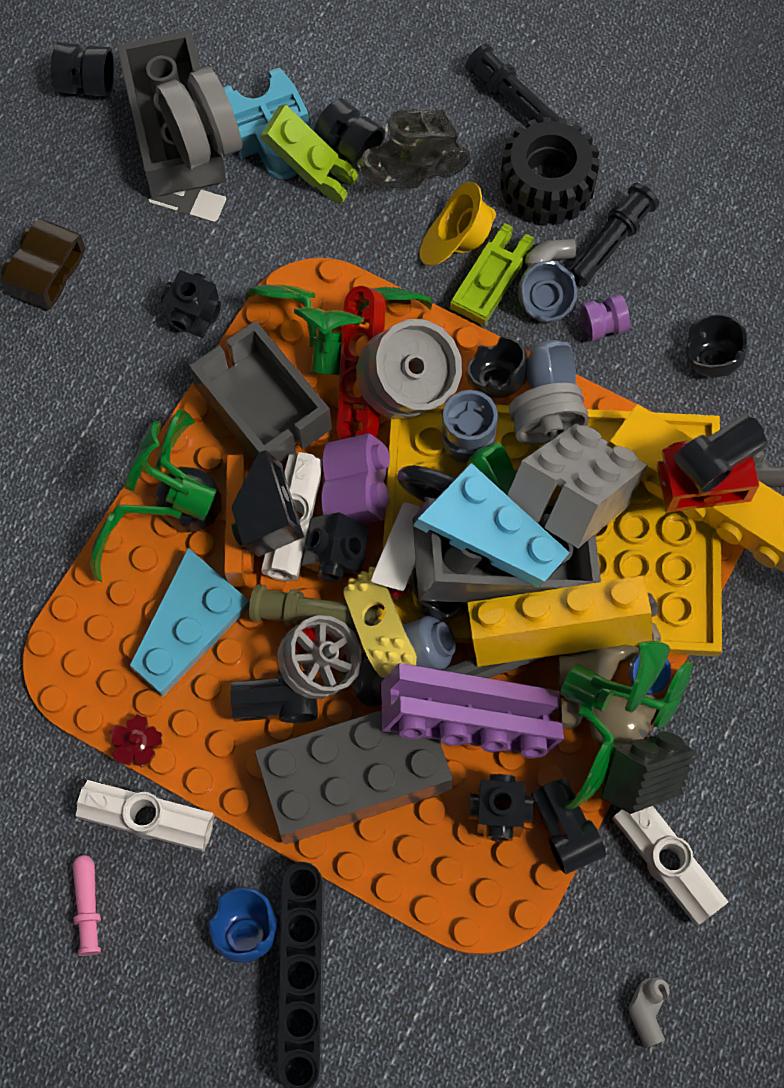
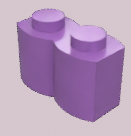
(355, 478)

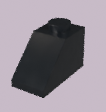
(265, 508)

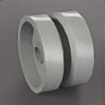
(199, 117)
(409, 369)

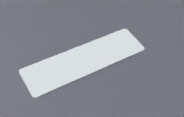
(399, 553)

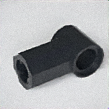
(711, 459)
(271, 701)
(572, 837)

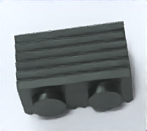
(647, 772)

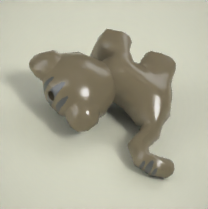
(621, 723)

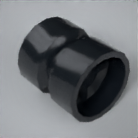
(82, 69)
(347, 131)

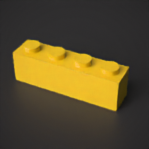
(560, 621)

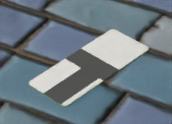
(193, 202)

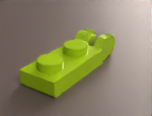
(307, 153)
(490, 277)

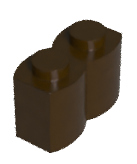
(43, 263)

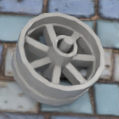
(547, 412)
(319, 657)

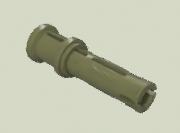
(295, 608)

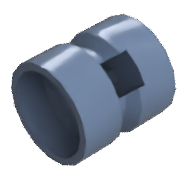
(468, 424)

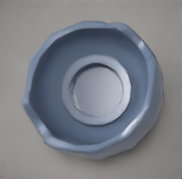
(547, 291)
(550, 363)

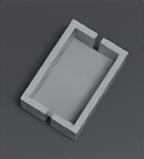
(593, 480)

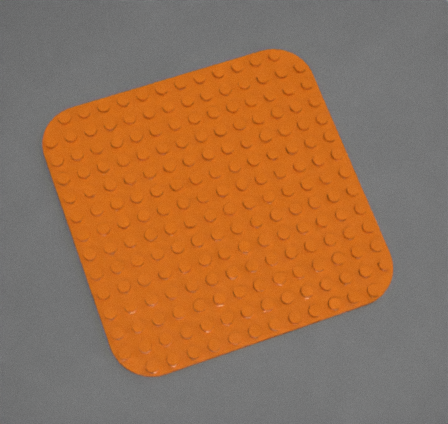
(408, 862)

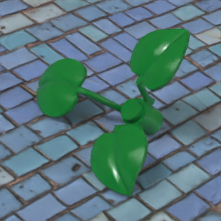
(327, 346)
(185, 492)
(596, 692)

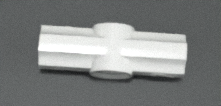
(303, 478)
(118, 809)
(689, 883)

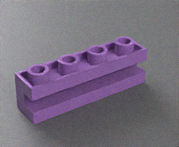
(470, 711)

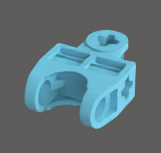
(254, 114)

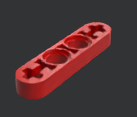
(375, 316)

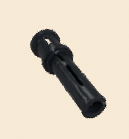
(503, 77)
(622, 222)

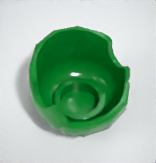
(495, 465)

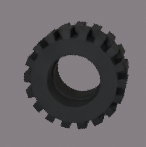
(549, 145)

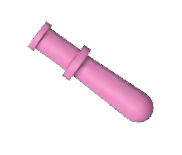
(87, 918)

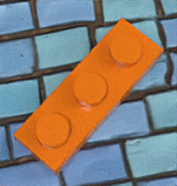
(237, 558)

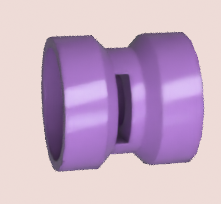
(605, 317)

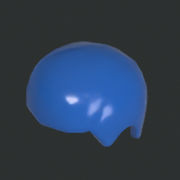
(243, 925)

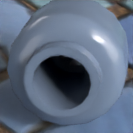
(431, 641)

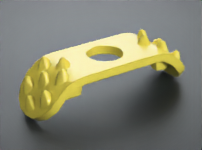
(387, 641)

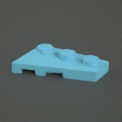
(491, 524)
(187, 623)

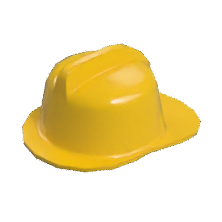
(459, 227)

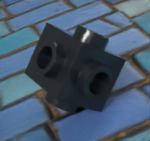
(191, 303)
(335, 546)
(496, 823)

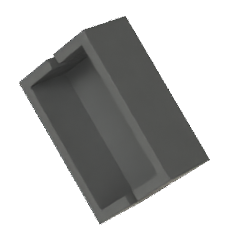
(261, 395)

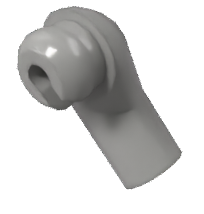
(551, 250)
(645, 1007)

